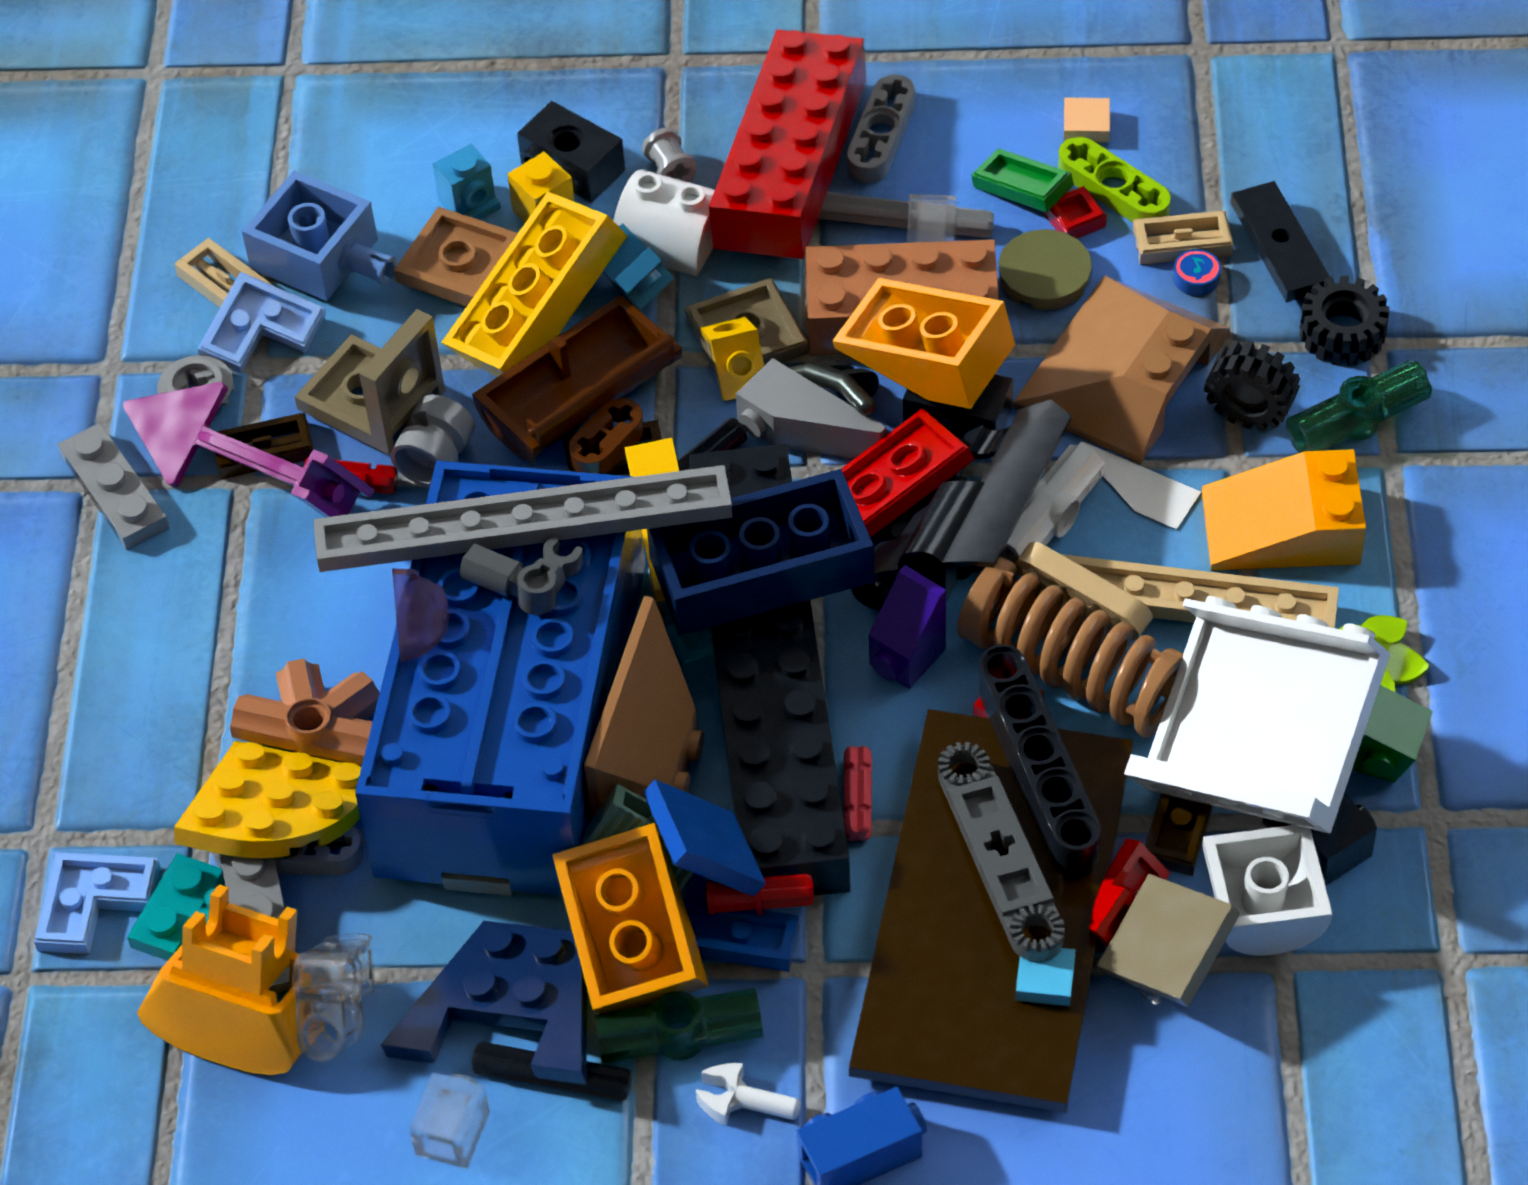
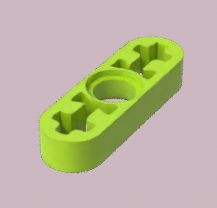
(1106, 165)

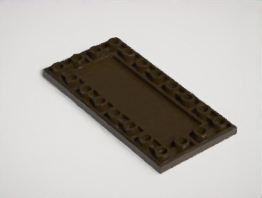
(942, 967)

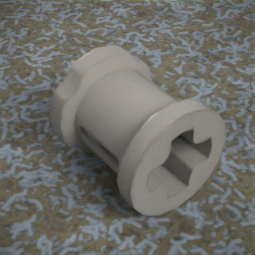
(670, 156)

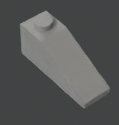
(795, 411)

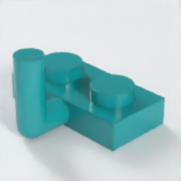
(178, 895)

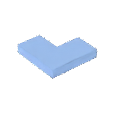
(258, 310)
(83, 886)

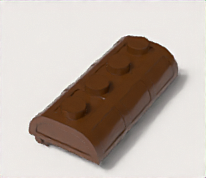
(574, 377)

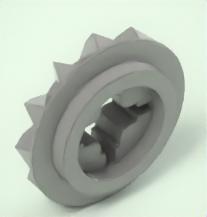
(200, 371)

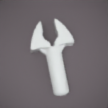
(741, 1096)

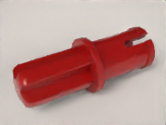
(776, 893)

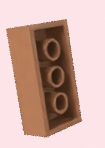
(844, 274)

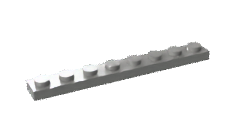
(522, 518)

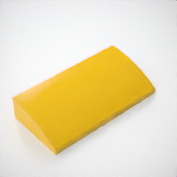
(535, 284)

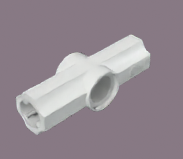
(1056, 499)

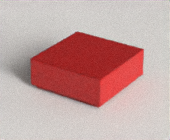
(1077, 214)

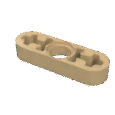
(1084, 584)

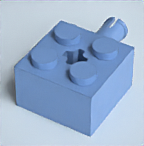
(315, 237)

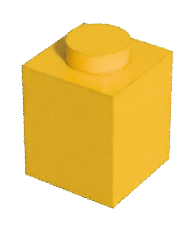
(533, 180)

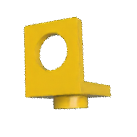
(735, 353)

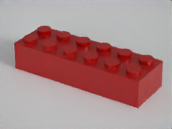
(788, 144)

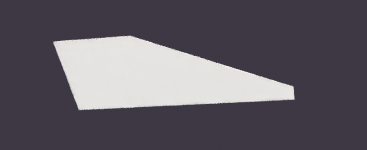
(1147, 490)

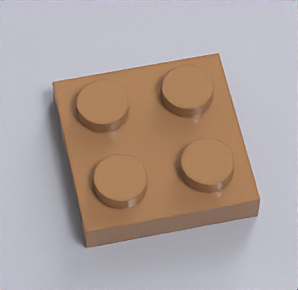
(453, 256)

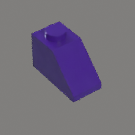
(908, 629)

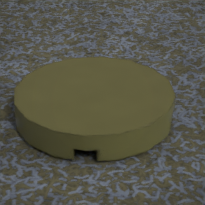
(1045, 269)

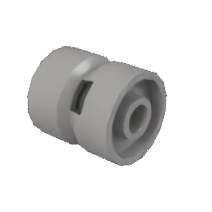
(434, 432)

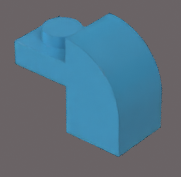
(637, 271)

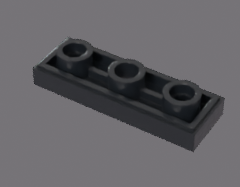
(1279, 240)

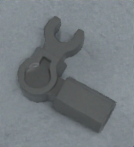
(533, 585)

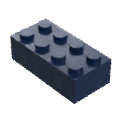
(772, 554)

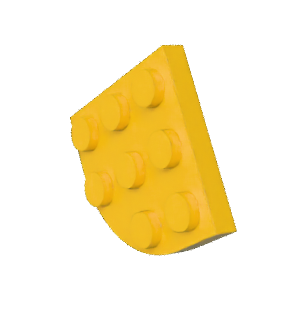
(269, 802)

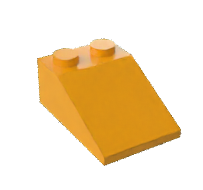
(929, 339)
(1287, 514)
(629, 920)

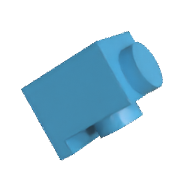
(466, 183)

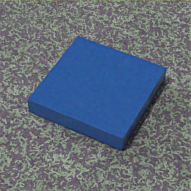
(704, 838)

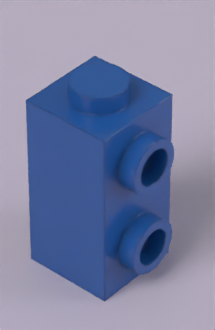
(862, 1139)

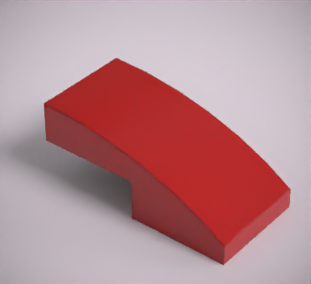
(1121, 886)

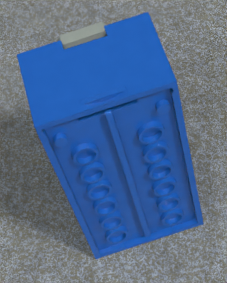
(490, 731)

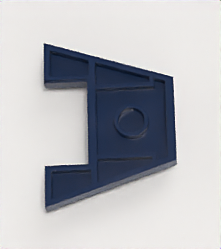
(511, 980)

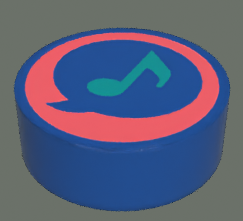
(1197, 272)

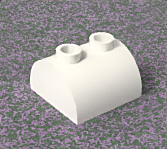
(668, 218)
(1273, 884)

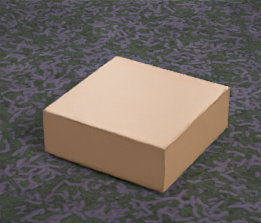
(1087, 118)

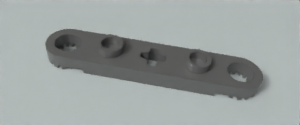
(1012, 879)

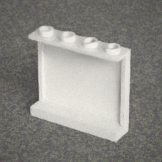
(1265, 714)

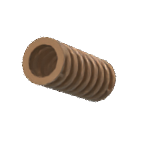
(1019, 604)

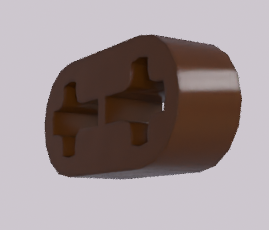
(600, 434)

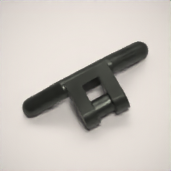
(854, 384)

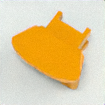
(216, 989)

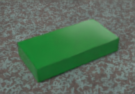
(1022, 180)

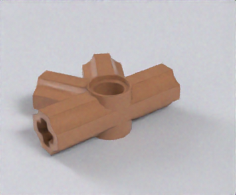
(309, 719)

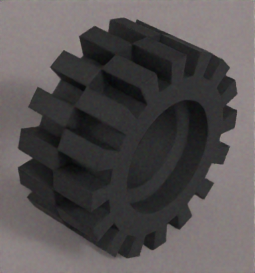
(1347, 300)
(1252, 385)

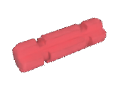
(857, 793)

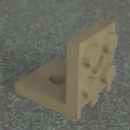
(390, 380)

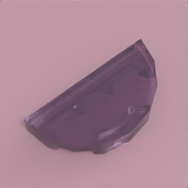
(420, 613)

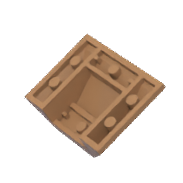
(1122, 366)
(647, 719)

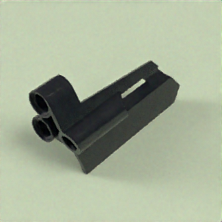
(972, 519)

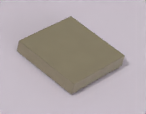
(764, 308)
(1168, 939)

